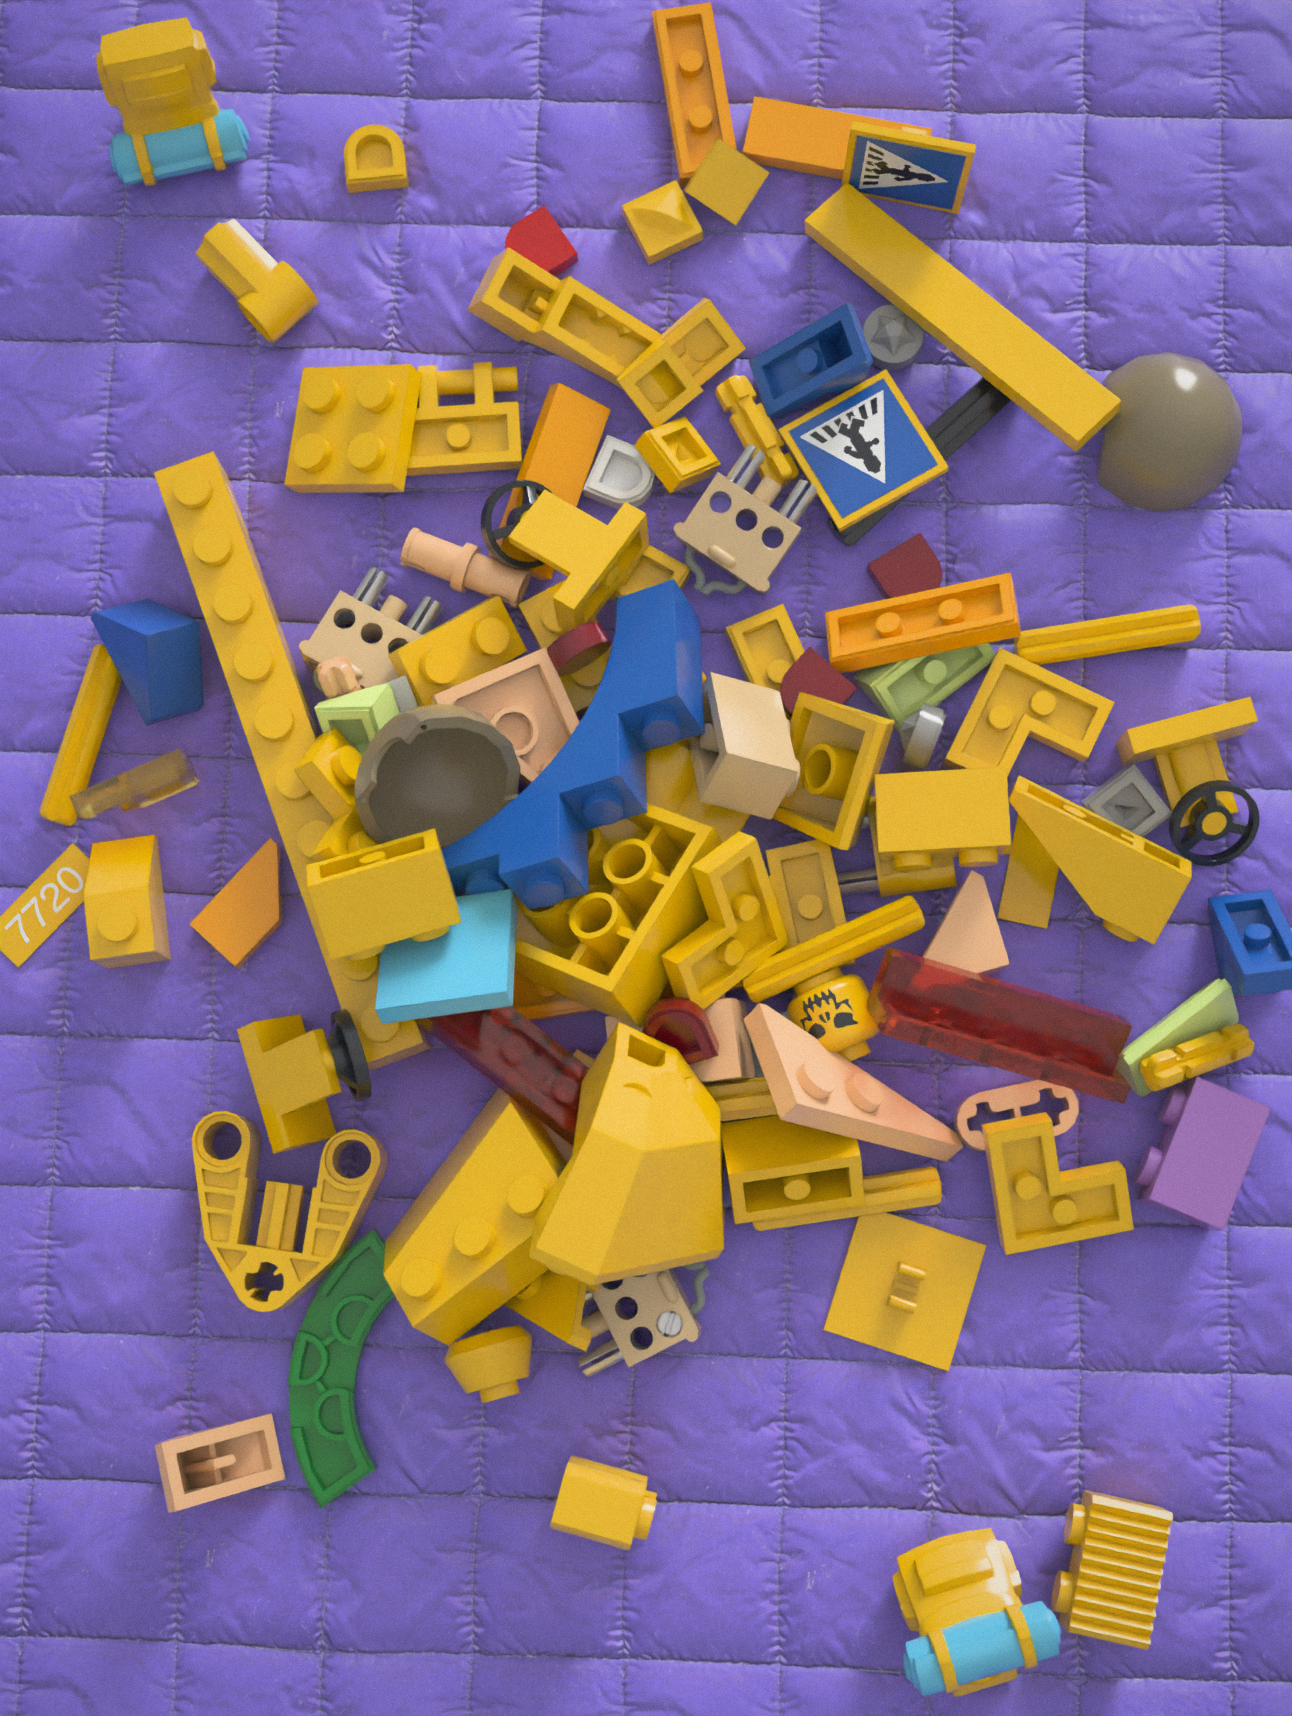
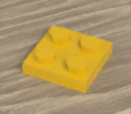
(353, 429)

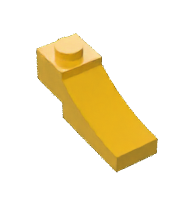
(559, 316)

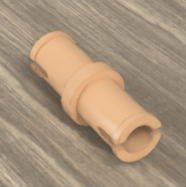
(464, 567)

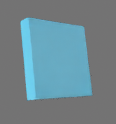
(455, 972)

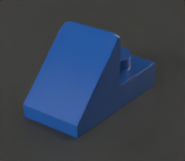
(812, 362)
(1251, 942)

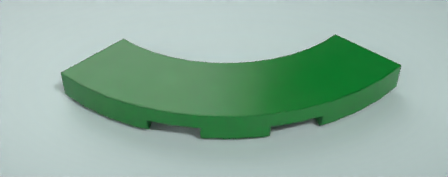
(326, 1370)

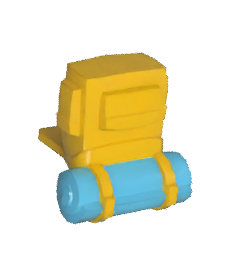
(163, 90)
(969, 1615)

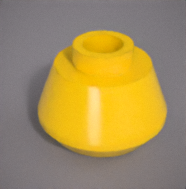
(491, 1361)

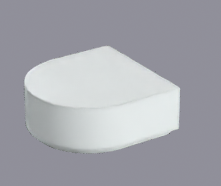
(619, 475)

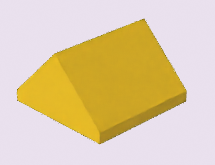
(838, 761)

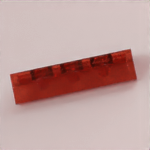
(999, 1024)
(518, 1061)

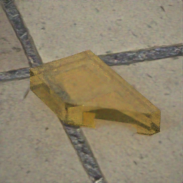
(138, 786)

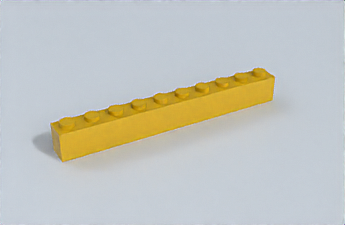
(270, 710)

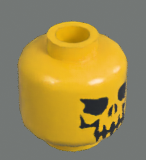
(835, 1012)

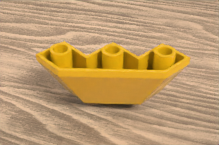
(641, 1169)

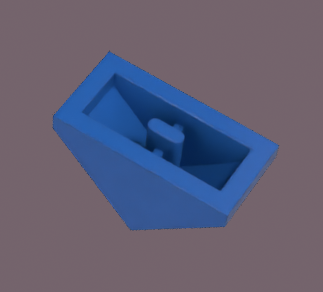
(155, 656)

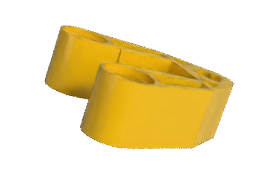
(228, 1202)

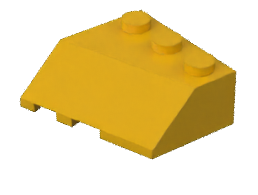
(637, 907)
(472, 1225)

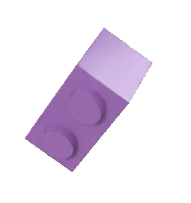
(1201, 1152)

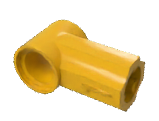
(266, 291)

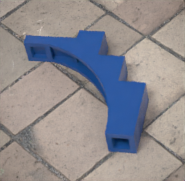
(599, 776)

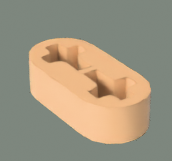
(1012, 1099)

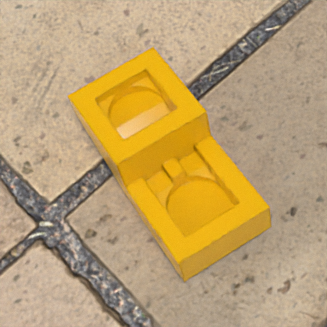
(680, 362)

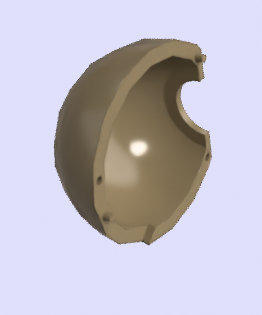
(1172, 432)
(435, 771)

